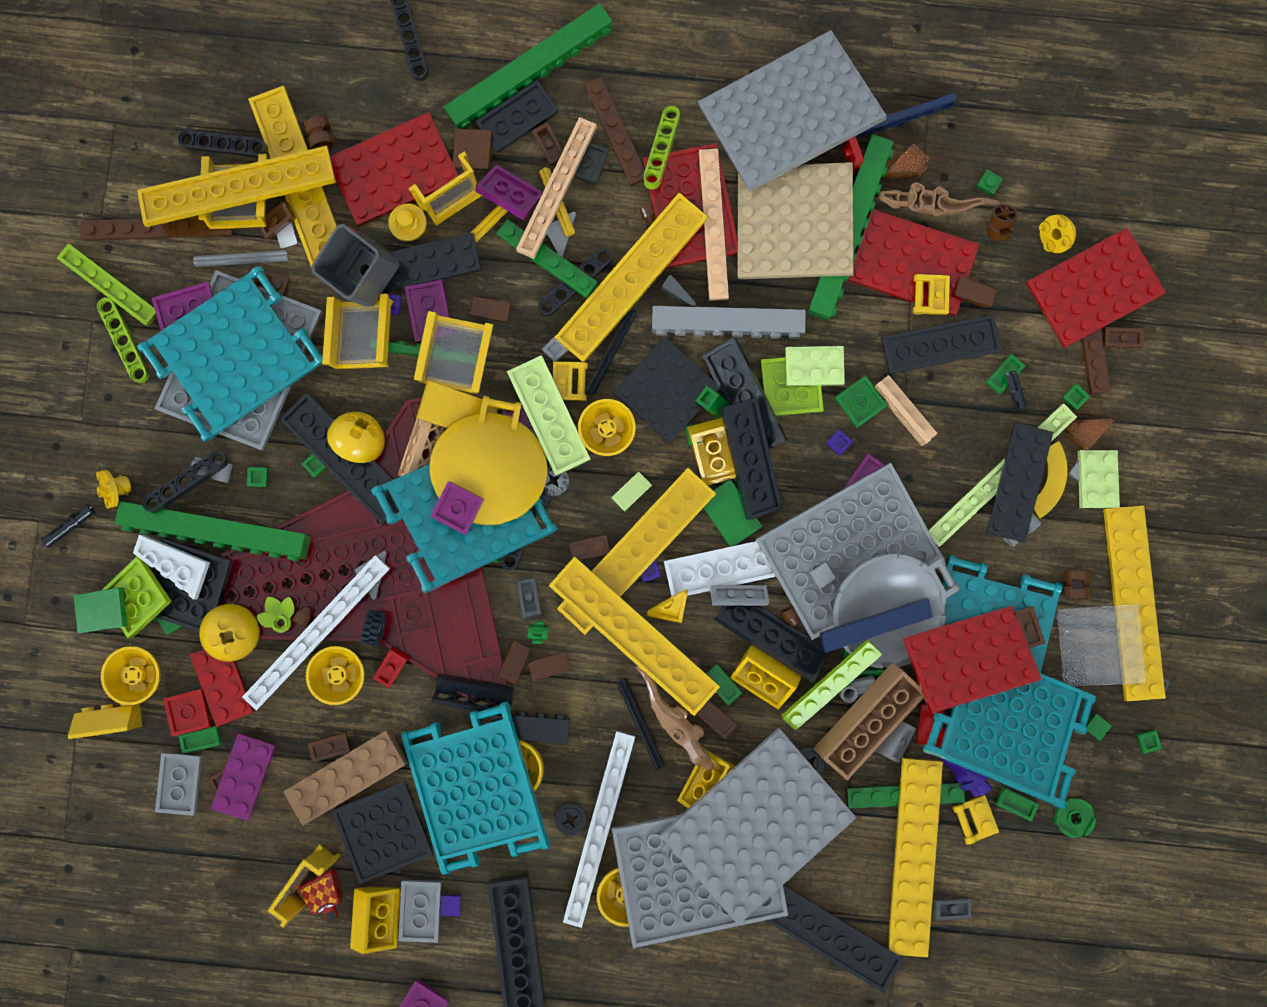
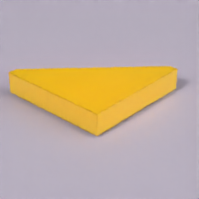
(670, 609)

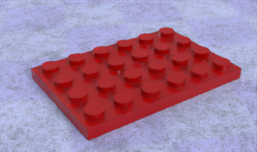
(383, 168)
(683, 177)
(899, 249)
(1095, 287)
(971, 659)

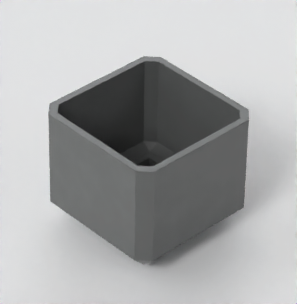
(343, 265)

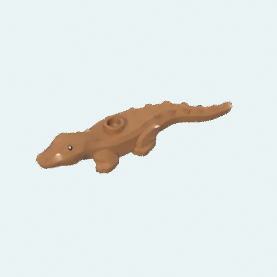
(931, 202)
(677, 725)

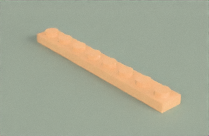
(556, 188)
(714, 225)

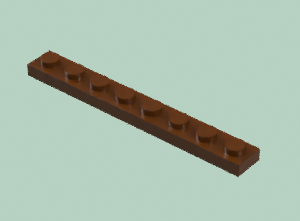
(135, 229)

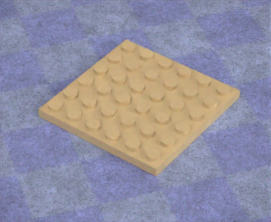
(797, 224)

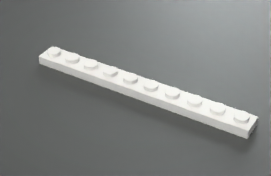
(316, 632)
(599, 829)

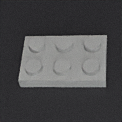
(178, 783)
(420, 911)

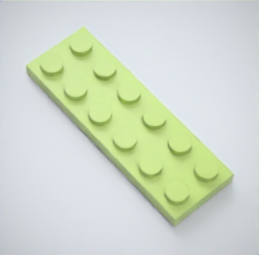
(548, 415)

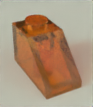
(909, 164)
(1087, 432)

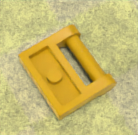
(937, 294)
(563, 380)
(981, 817)

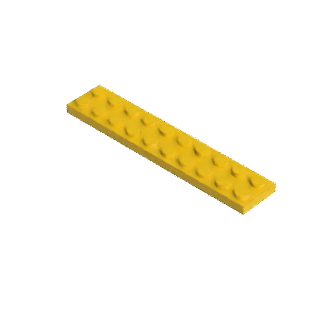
(284, 137)
(236, 186)
(631, 277)
(647, 539)
(1134, 585)
(634, 636)
(915, 856)

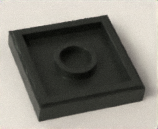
(592, 164)

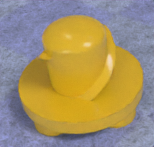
(407, 222)
(1057, 233)
(112, 487)

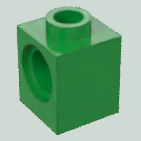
(711, 401)

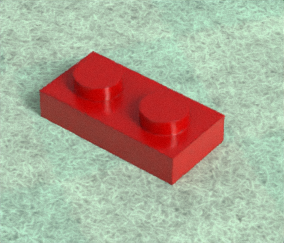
(390, 667)

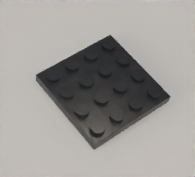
(665, 390)
(184, 609)
(382, 832)

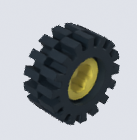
(373, 628)

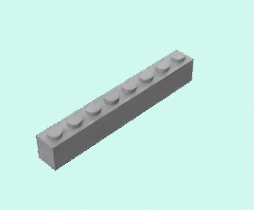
(728, 321)

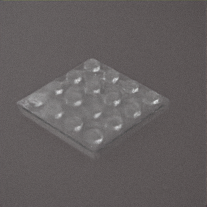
(1101, 645)

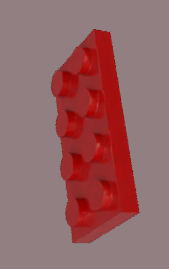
(222, 687)

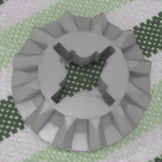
(563, 483)

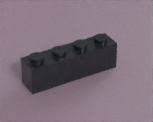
(540, 727)

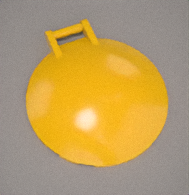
(492, 459)

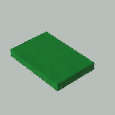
(728, 514)
(100, 610)

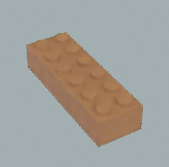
(869, 721)
(346, 777)

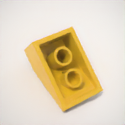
(713, 454)

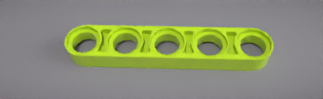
(661, 155)
(115, 335)

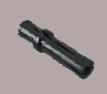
(74, 521)

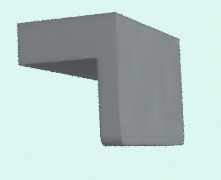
(897, 742)

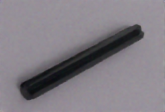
(610, 352)
(640, 723)

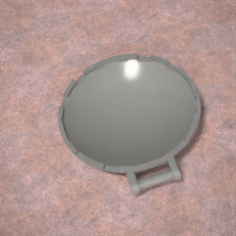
(887, 584)

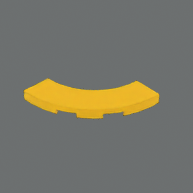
(1055, 481)

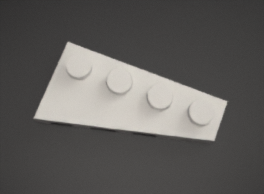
(180, 567)

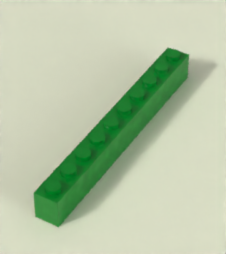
(529, 67)
(864, 188)
(213, 530)

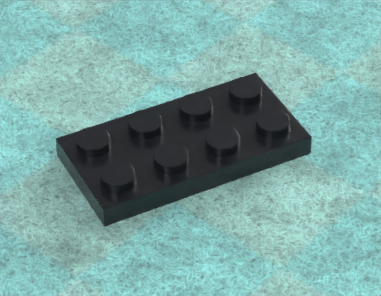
(518, 116)

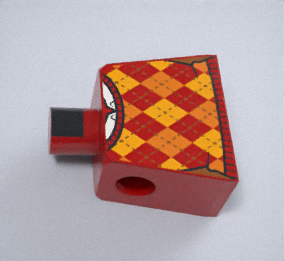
(322, 894)

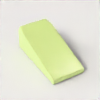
(631, 491)

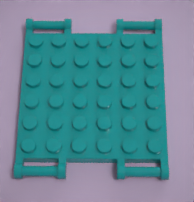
(232, 354)
(444, 549)
(984, 596)
(1017, 736)
(475, 789)

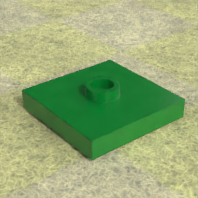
(861, 401)

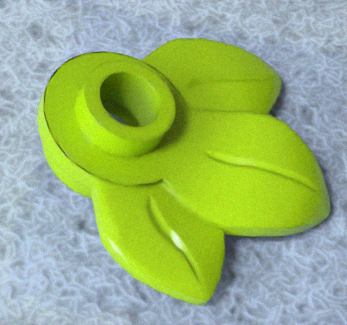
(275, 612)

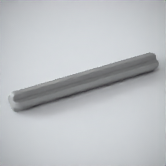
(240, 258)

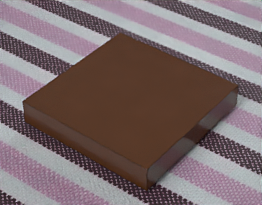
(476, 145)

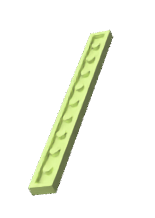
(987, 487)

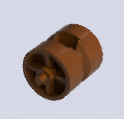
(319, 129)
(1002, 222)
(1077, 584)

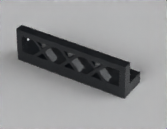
(488, 692)

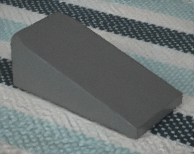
(675, 290)
(529, 599)
(951, 908)

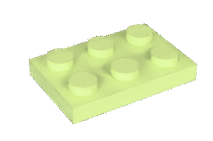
(814, 366)
(1098, 479)

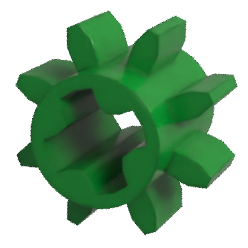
(538, 632)

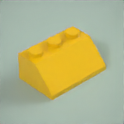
(765, 677)
(105, 720)
(703, 780)
(375, 919)

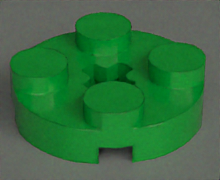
(1085, 813)

